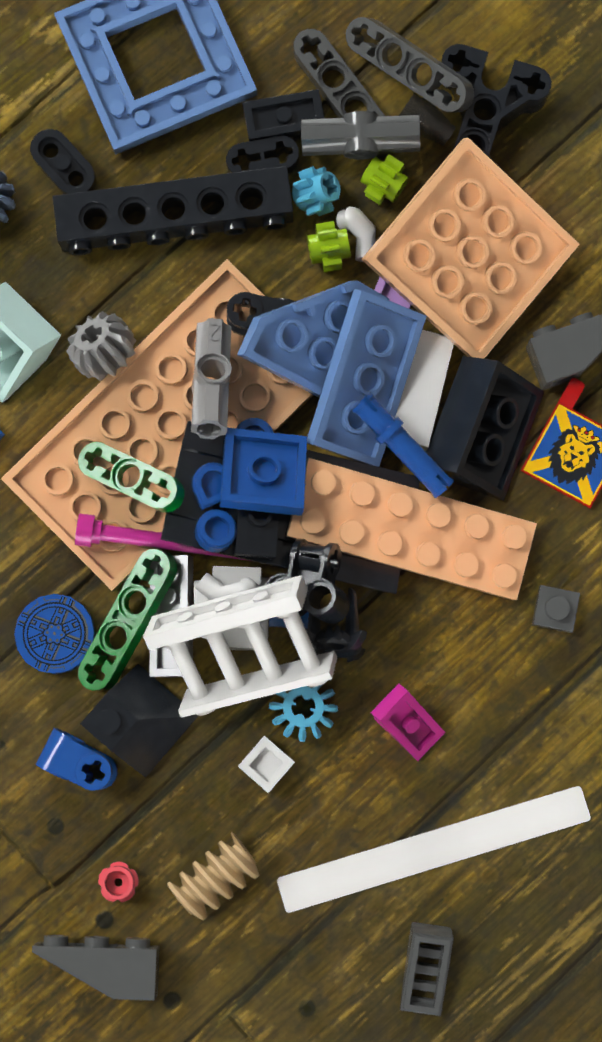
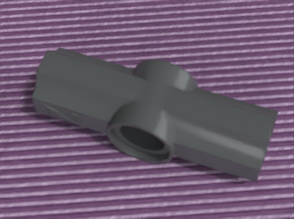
(360, 135)

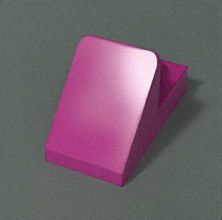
(407, 722)

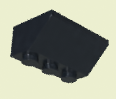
(484, 426)

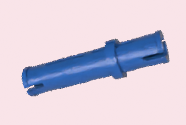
(402, 445)

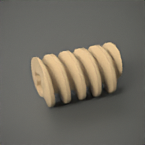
(215, 878)

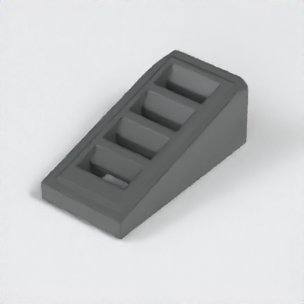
(428, 934)

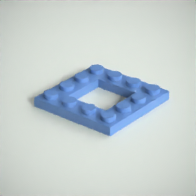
(140, 120)

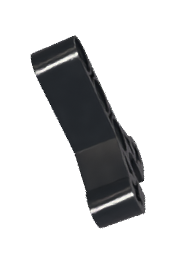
(504, 103)

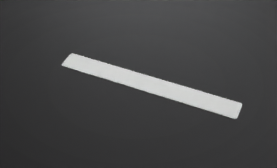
(433, 849)

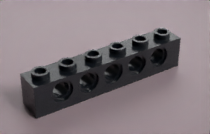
(154, 199)

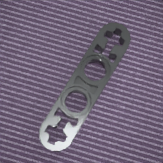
(407, 68)
(336, 97)

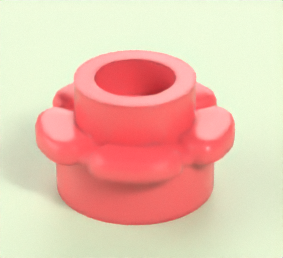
(107, 882)

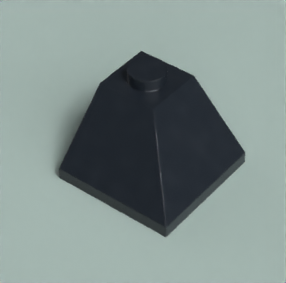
(138, 720)

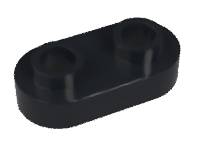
(65, 164)

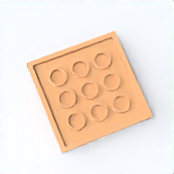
(470, 250)

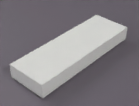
(424, 386)

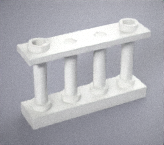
(245, 611)

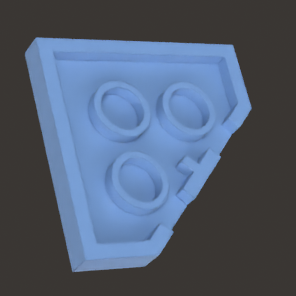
(301, 336)

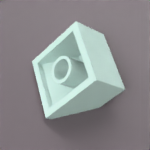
(24, 340)

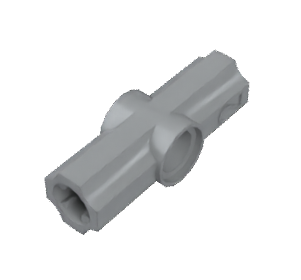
(211, 395)

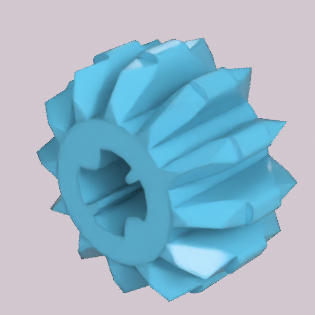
(299, 720)

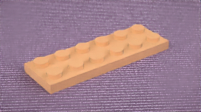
(413, 530)

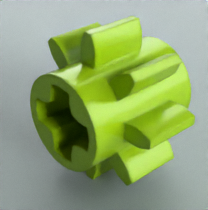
(384, 179)
(328, 246)

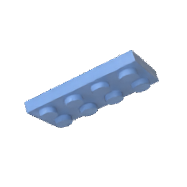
(369, 357)

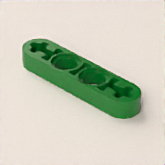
(122, 616)

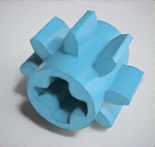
(316, 191)

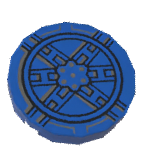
(54, 633)

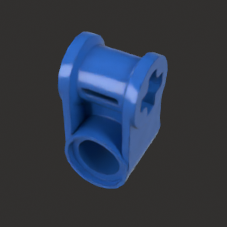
(70, 760)

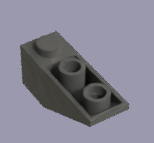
(566, 351)
(116, 970)

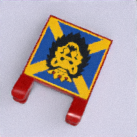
(569, 451)

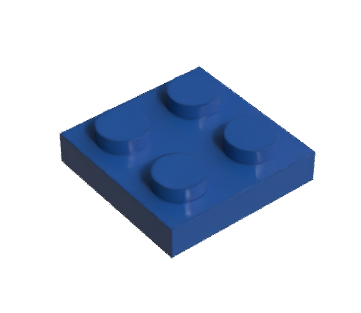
(263, 471)

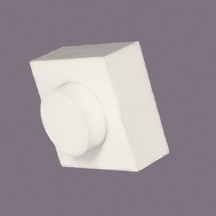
(266, 764)

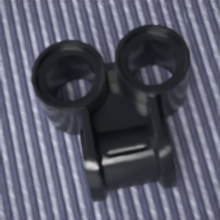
(319, 570)

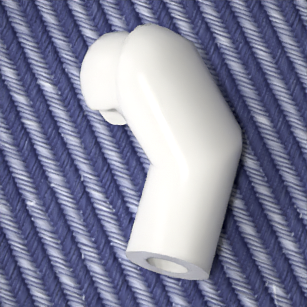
(360, 226)
(214, 589)

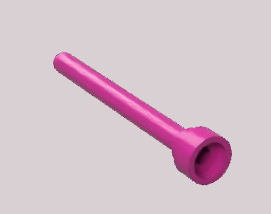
(92, 531)

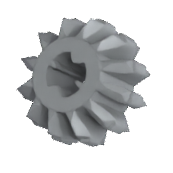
(101, 346)

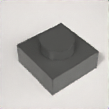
(556, 609)

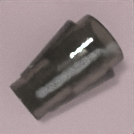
(433, 122)

